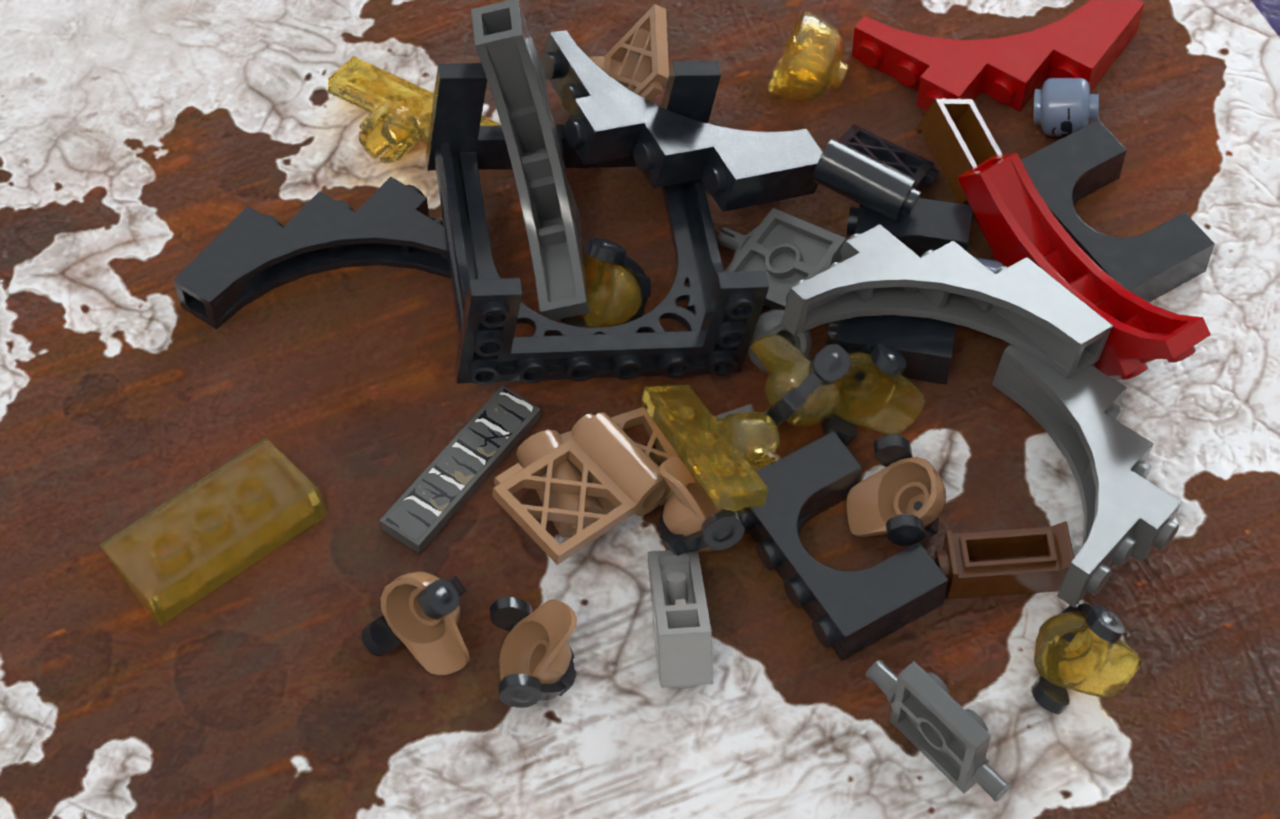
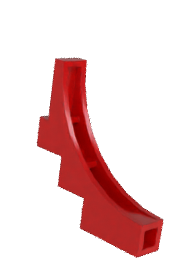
(1003, 67)
(1023, 226)

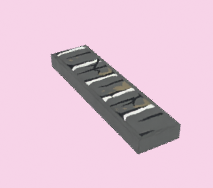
(460, 469)

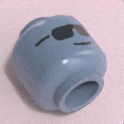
(1064, 106)

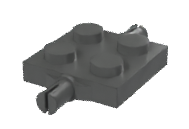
(784, 249)
(939, 727)

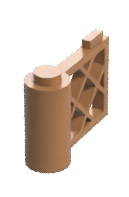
(641, 49)
(548, 440)
(611, 464)

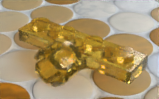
(396, 107)
(716, 451)

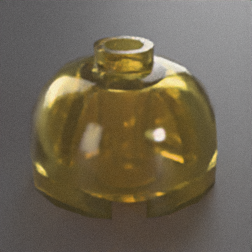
(809, 61)

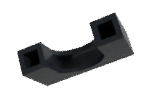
(1141, 263)
(921, 341)
(845, 606)

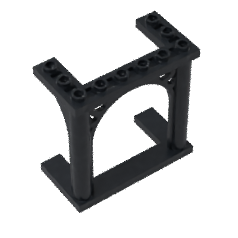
(490, 307)

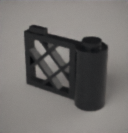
(874, 172)

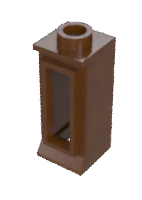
(957, 139)
(1010, 575)

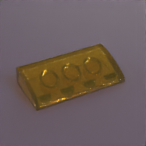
(214, 530)

